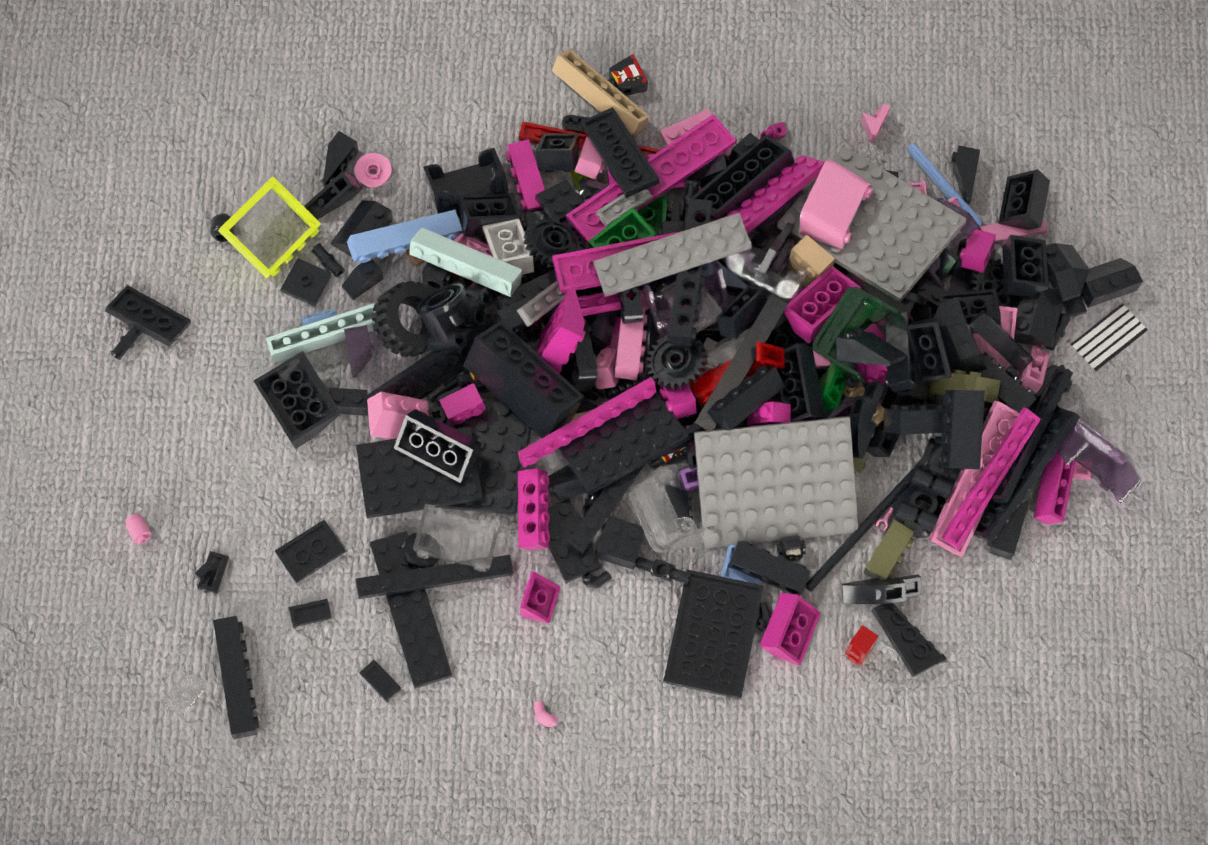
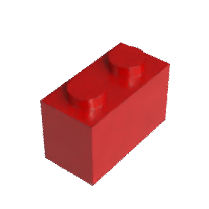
(861, 645)

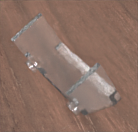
(657, 515)

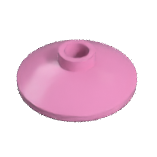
(369, 163)

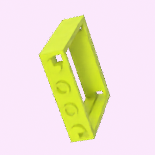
(294, 204)

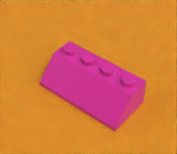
(816, 302)

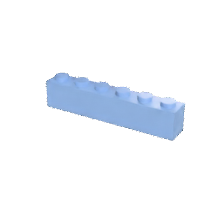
(397, 237)

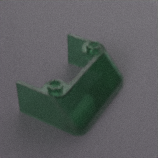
(848, 314)

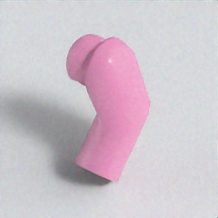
(543, 717)

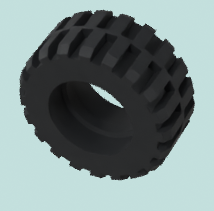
(388, 322)

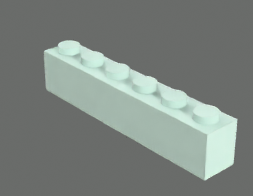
(465, 262)
(318, 334)

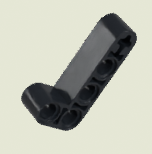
(583, 364)

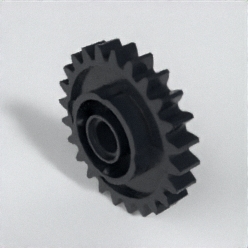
(550, 238)
(674, 375)

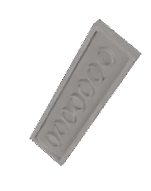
(672, 254)

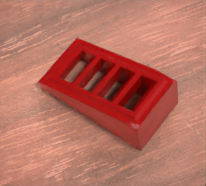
(770, 355)

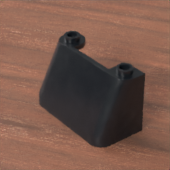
(482, 178)

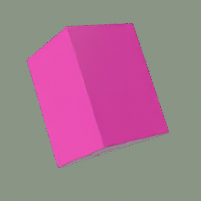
(539, 598)

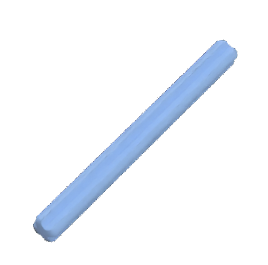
(939, 179)

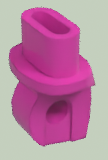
(775, 131)

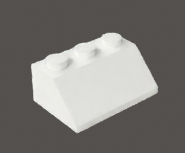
(507, 244)

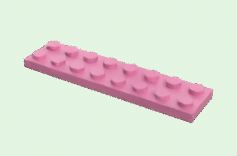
(993, 432)

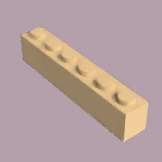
(599, 91)

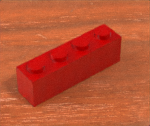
(710, 379)

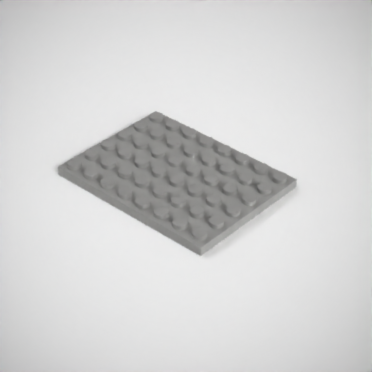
(893, 231)
(776, 481)

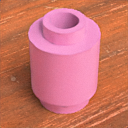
(138, 529)

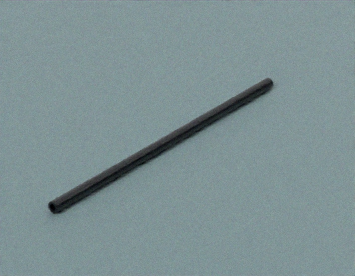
(862, 529)

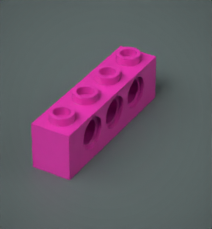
(528, 518)

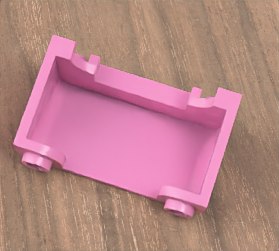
(833, 204)

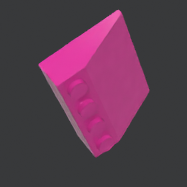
(562, 332)

